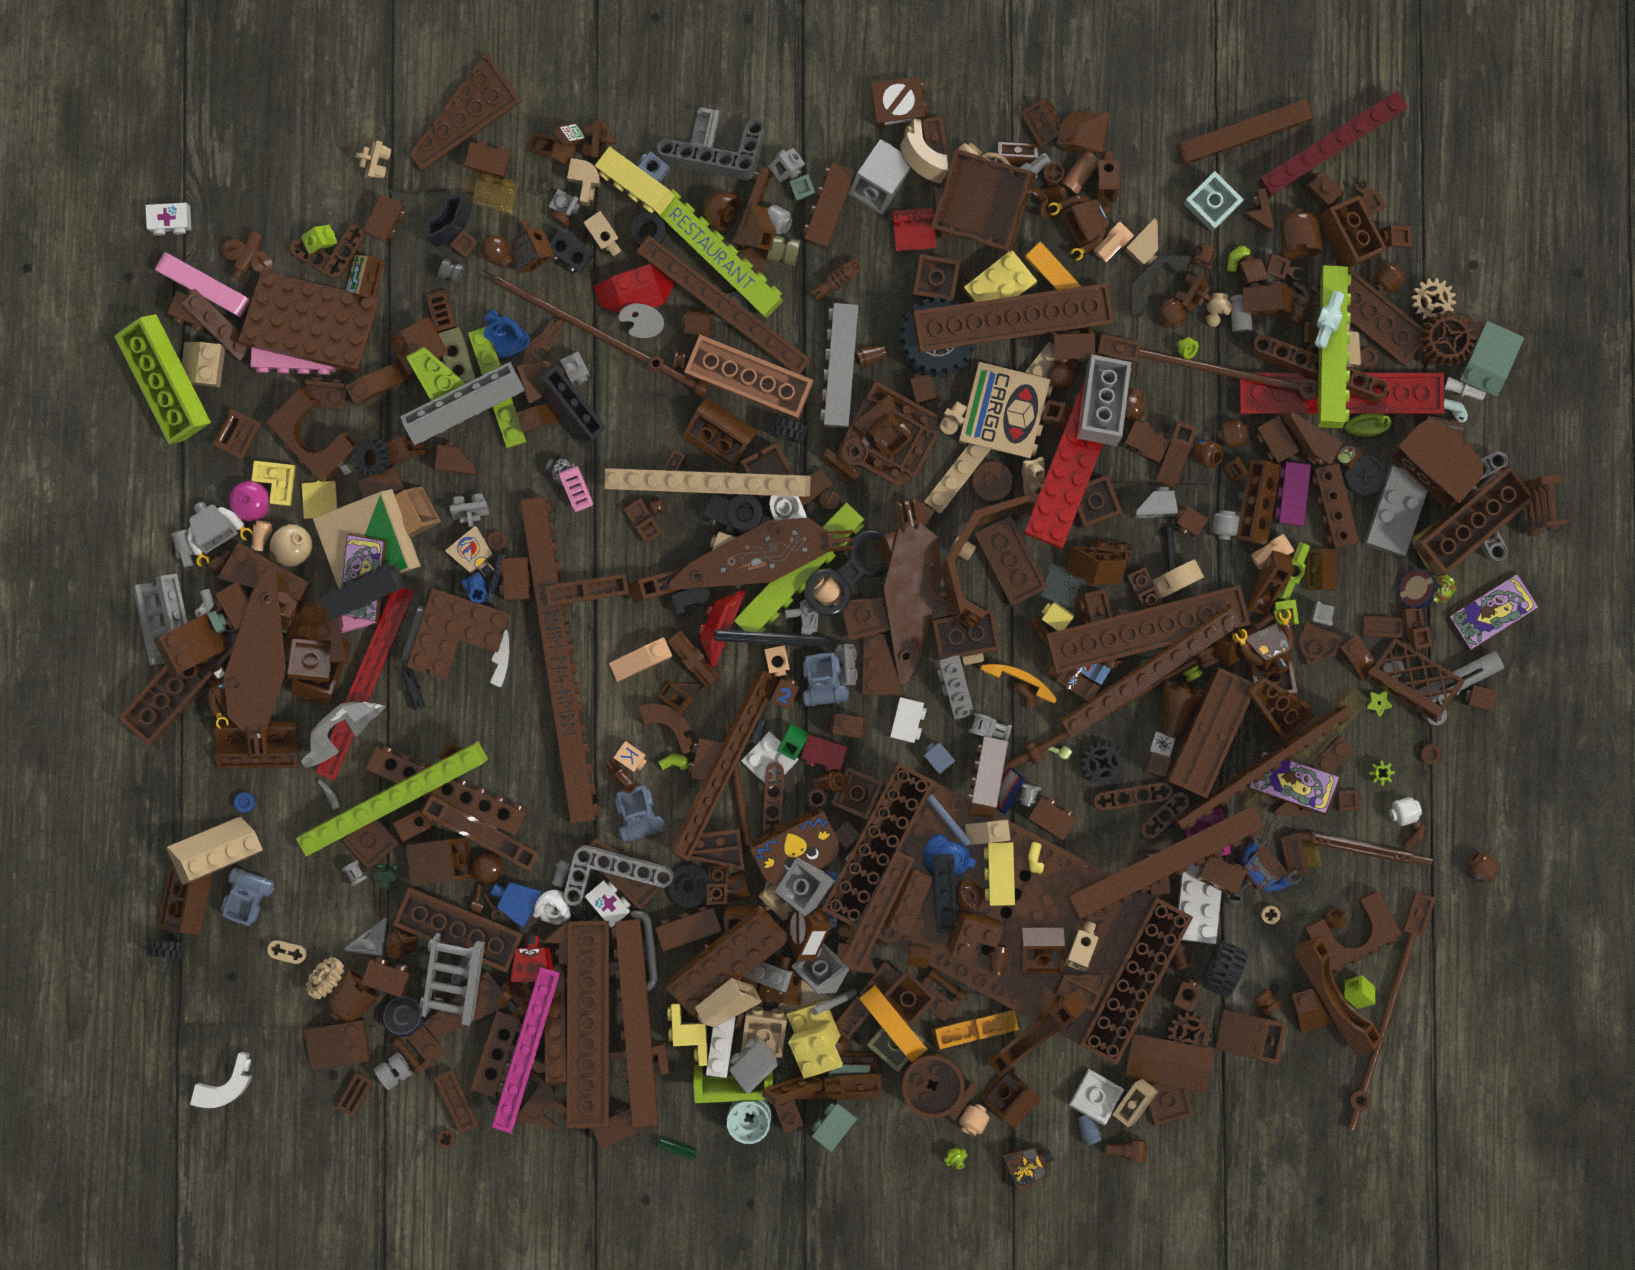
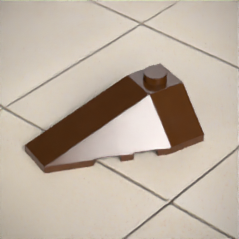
(1279, 709)

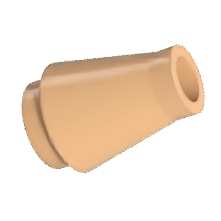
(261, 533)

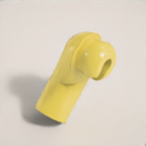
(1033, 857)

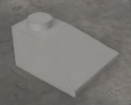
(1159, 504)
(805, 886)

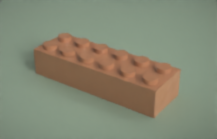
(748, 377)

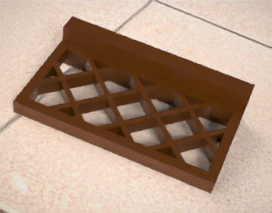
(1403, 691)

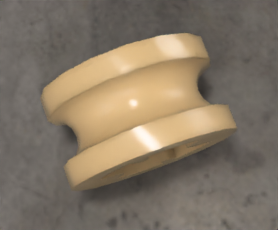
(1266, 909)

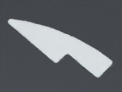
(501, 659)

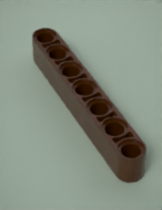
(1244, 132)
(1309, 371)

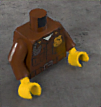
(1269, 646)

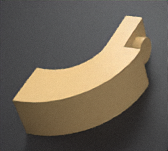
(920, 156)

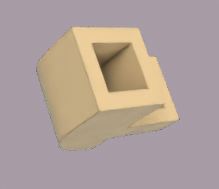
(585, 174)
(1178, 578)

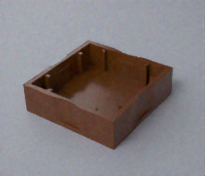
(983, 200)

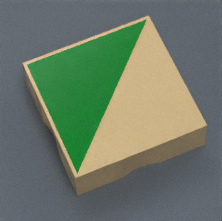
(372, 517)

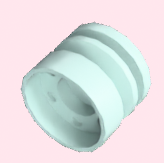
(748, 1129)

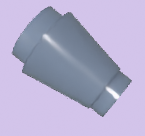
(1089, 1130)

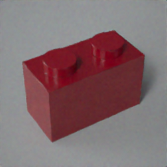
(823, 753)

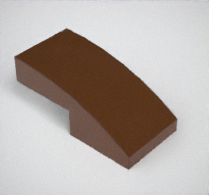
(643, 520)
(1417, 633)

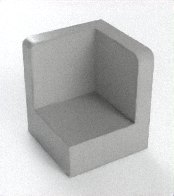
(1322, 614)

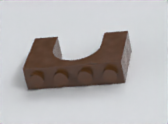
(287, 425)
(1381, 931)

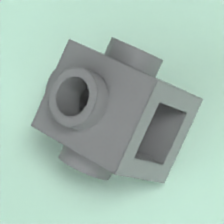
(786, 165)

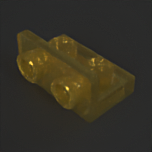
(495, 193)

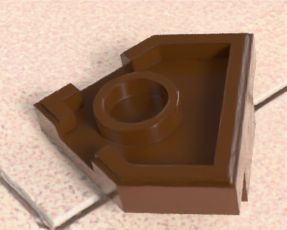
(1318, 643)

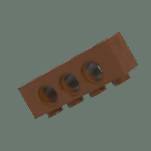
(1258, 502)
(482, 1082)

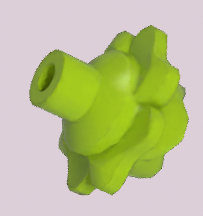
(956, 1157)

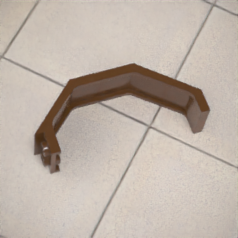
(960, 607)

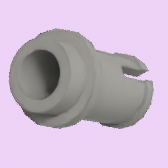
(561, 873)

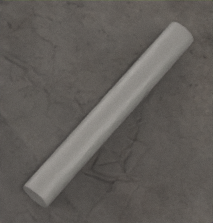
(833, 1002)

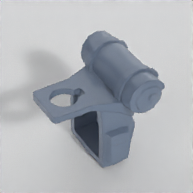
(823, 680)
(637, 814)
(245, 895)

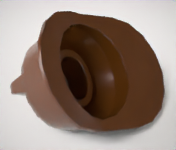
(401, 943)

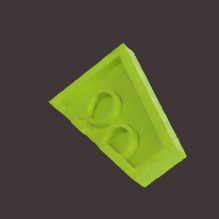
(433, 374)

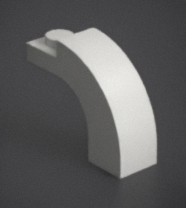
(211, 1097)

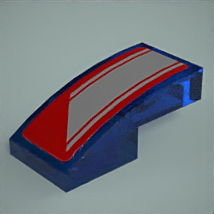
(1009, 786)

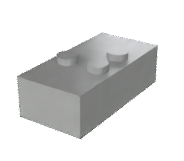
(1104, 400)
(1396, 513)

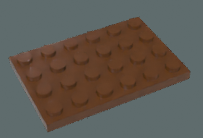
(309, 321)

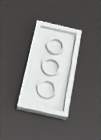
(1201, 903)

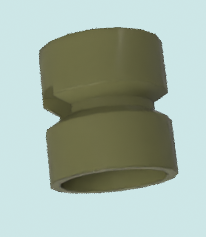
(784, 250)

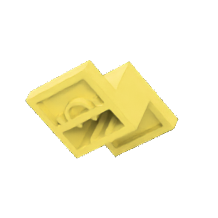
(688, 1034)
(814, 1040)

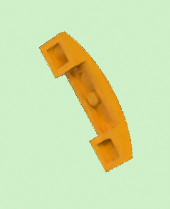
(1042, 692)
(893, 1023)

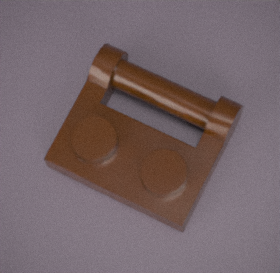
(242, 436)
(942, 1005)
(425, 1044)

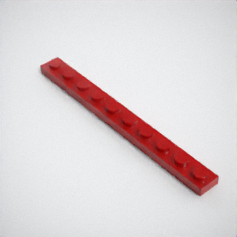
(368, 675)

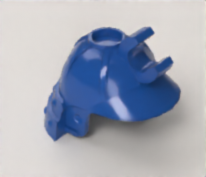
(505, 335)
(940, 845)

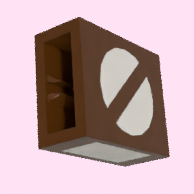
(898, 101)
(806, 933)

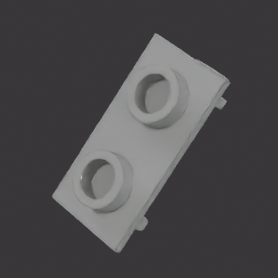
(847, 656)

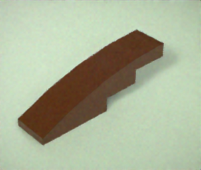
(857, 1011)

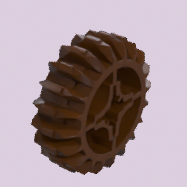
(1448, 345)

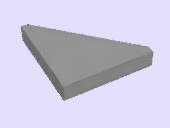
(371, 941)

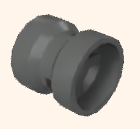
(453, 272)

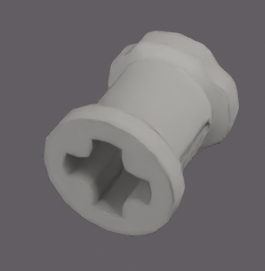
(354, 873)

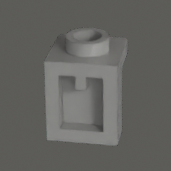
(565, 203)

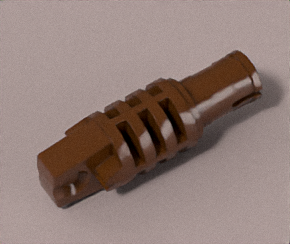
(837, 278)

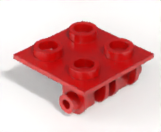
(914, 229)

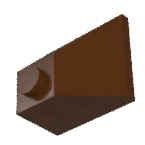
(1083, 132)
(1310, 1009)

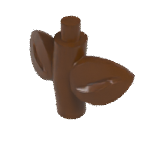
(247, 255)

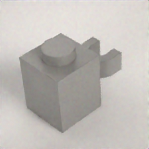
(575, 368)

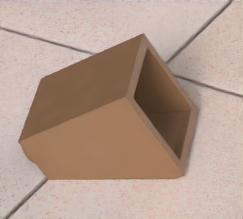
(416, 511)

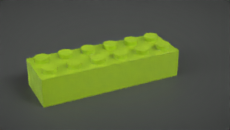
(162, 379)

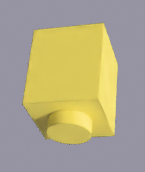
(1057, 616)

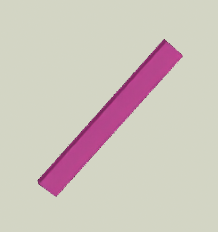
(525, 1050)

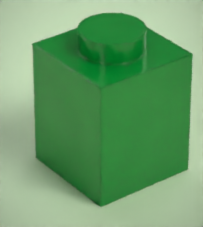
(792, 742)

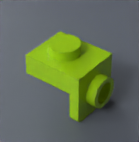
(319, 238)

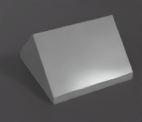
(823, 973)

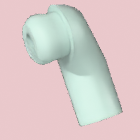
(1457, 409)

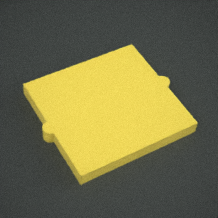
(319, 498)

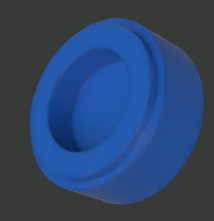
(244, 802)

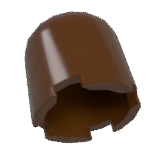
(1300, 235)
(351, 998)

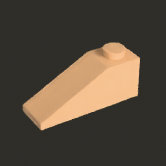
(641, 659)

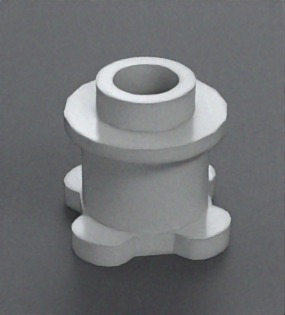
(1028, 794)

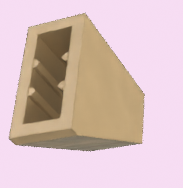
(727, 1002)

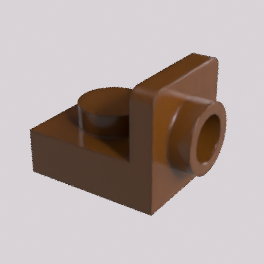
(1396, 236)

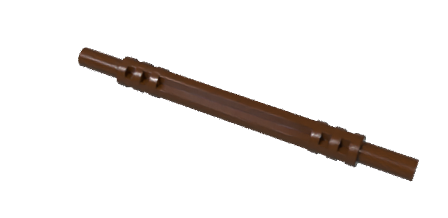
(1364, 848)

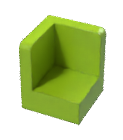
(1282, 606)
(1359, 992)

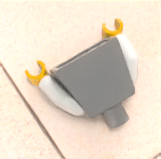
(212, 528)

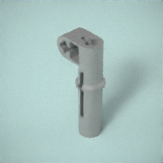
(1488, 666)

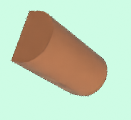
(1080, 173)

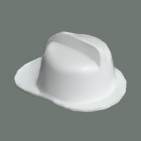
(786, 507)

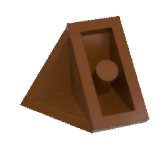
(680, 694)

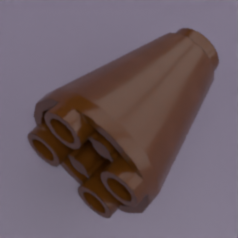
(1179, 706)

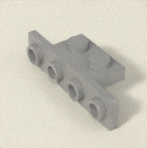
(955, 686)

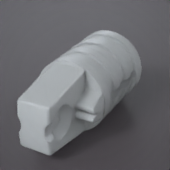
(182, 547)

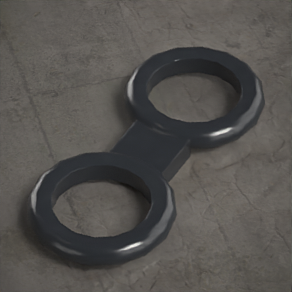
(845, 575)

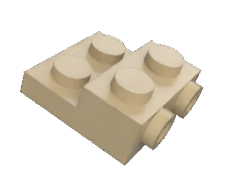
(767, 1025)

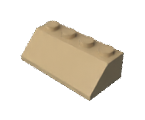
(214, 849)

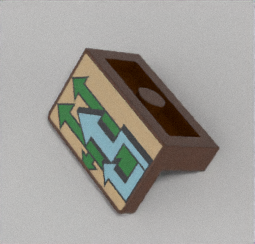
(365, 276)

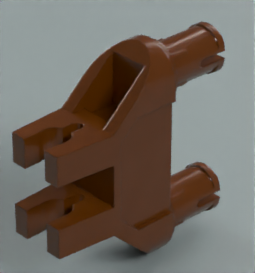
(539, 1102)

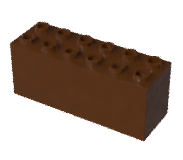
(1210, 733)

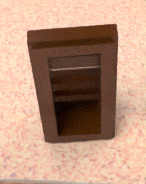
(447, 326)

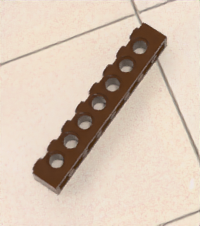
(512, 824)

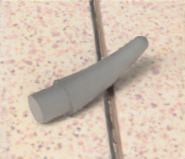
(332, 798)

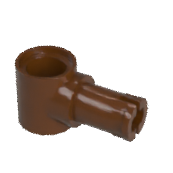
(1133, 1150)

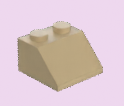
(203, 363)

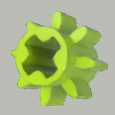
(1387, 772)

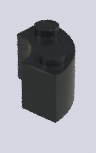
(448, 220)

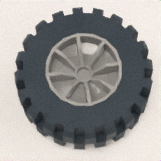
(934, 362)

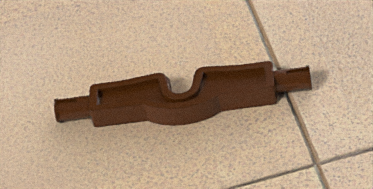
(544, 341)

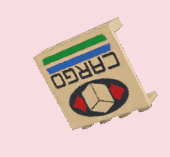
(1005, 410)

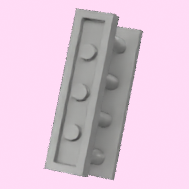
(171, 607)
(472, 973)

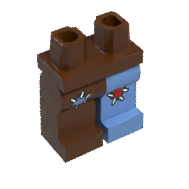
(1079, 685)

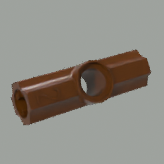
(693, 659)

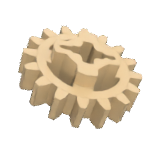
(1426, 297)
(324, 978)

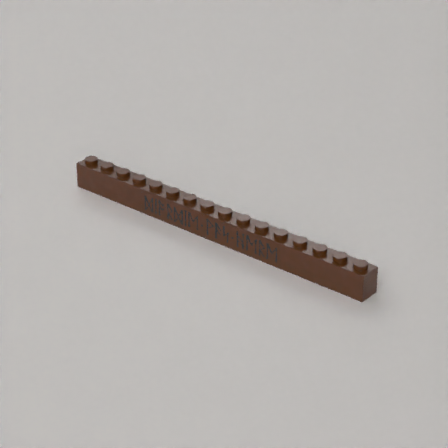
(559, 663)

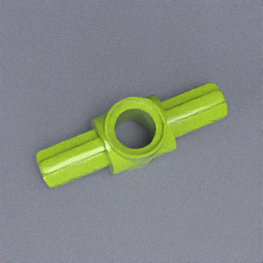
(1298, 561)

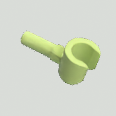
(1064, 753)

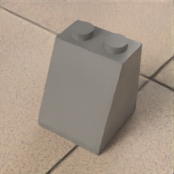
(880, 177)

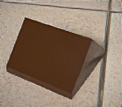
(909, 998)

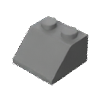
(752, 1063)

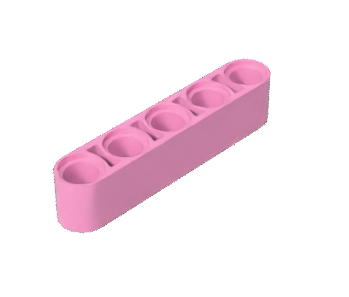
(205, 285)

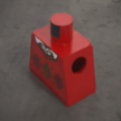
(529, 960)

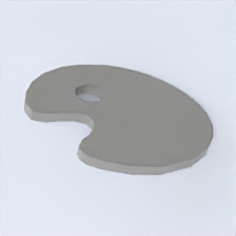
(645, 323)

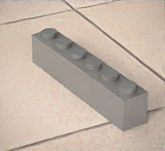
(840, 365)
(462, 403)

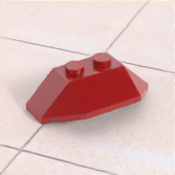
(640, 285)
(721, 617)

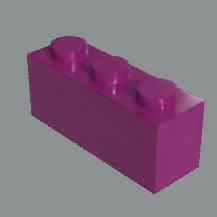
(1292, 494)

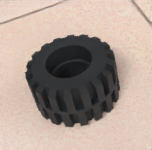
(1225, 969)

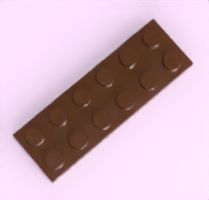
(1380, 319)

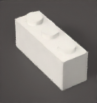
(720, 1049)

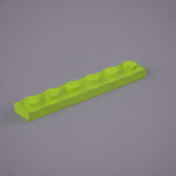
(505, 411)

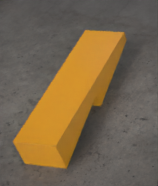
(1050, 268)
(974, 1029)

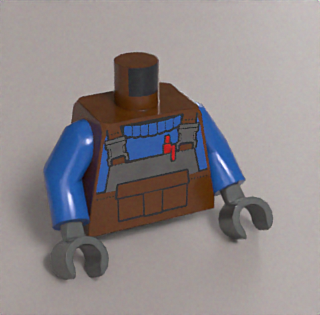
(1264, 869)

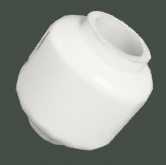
(1405, 811)

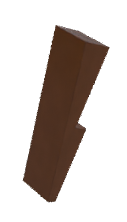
(587, 590)

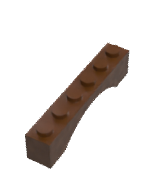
(479, 832)
(1357, 1030)
(1037, 1033)

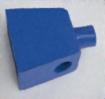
(516, 901)

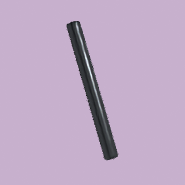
(771, 638)

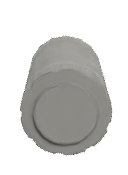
(1240, 321)

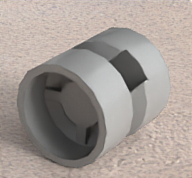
(388, 1076)

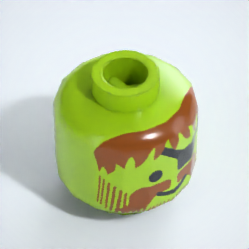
(1445, 588)

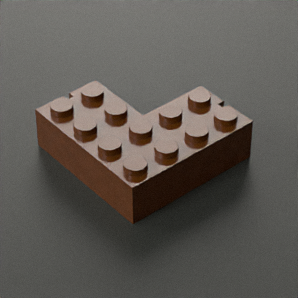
(445, 623)

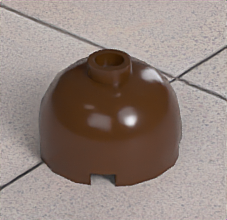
(721, 209)

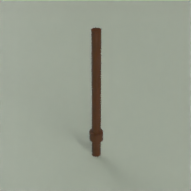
(740, 799)

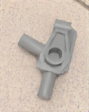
(808, 617)

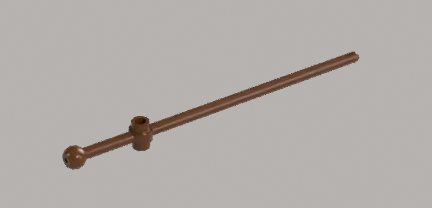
(699, 388)
(1034, 751)

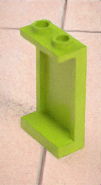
(718, 1089)

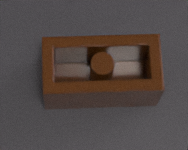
(674, 461)

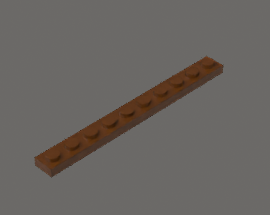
(723, 305)
(1150, 671)
(723, 765)

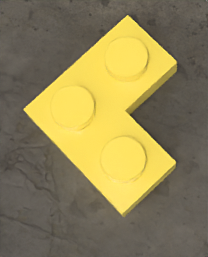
(281, 478)

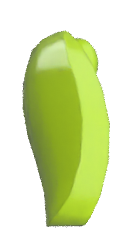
(1368, 425)

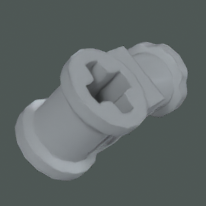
(988, 727)

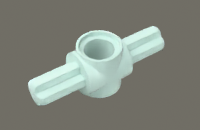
(1329, 319)

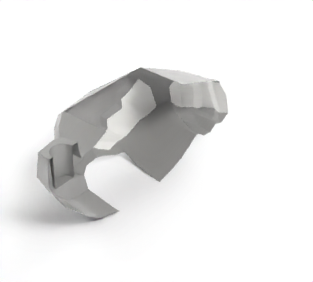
(357, 717)

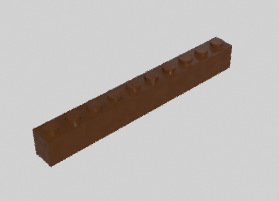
(1166, 862)
(636, 1025)

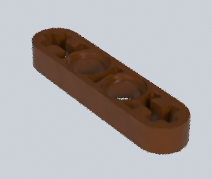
(1132, 796)
(772, 801)

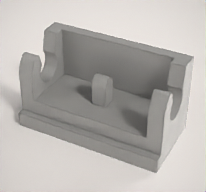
(705, 127)

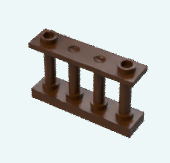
(1542, 510)

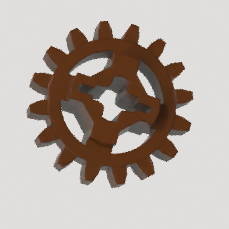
(1184, 1026)

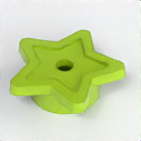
(1373, 704)

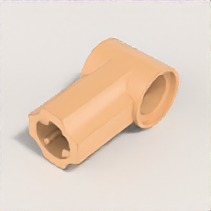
(1116, 239)
(1279, 544)

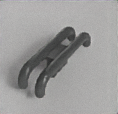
(649, 946)

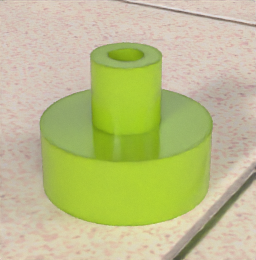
(1187, 348)

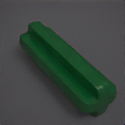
(677, 1148)

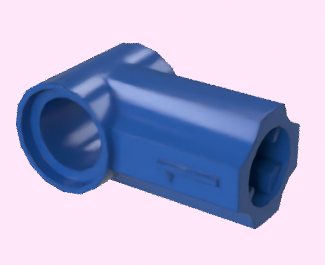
(475, 587)

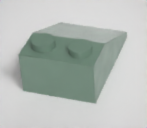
(1491, 358)

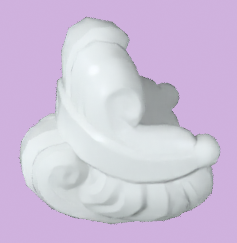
(546, 909)

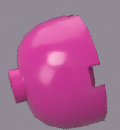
(249, 501)

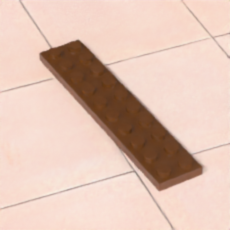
(1012, 317)
(1139, 630)
(1256, 771)
(588, 1025)

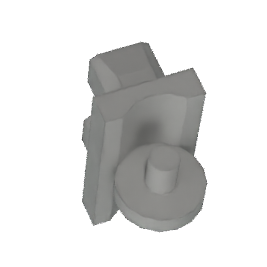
(471, 511)

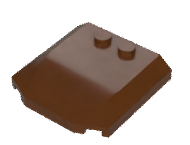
(909, 460)

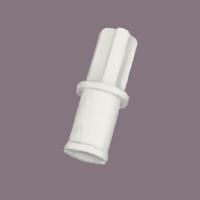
(1464, 389)

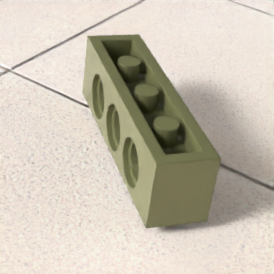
(455, 338)

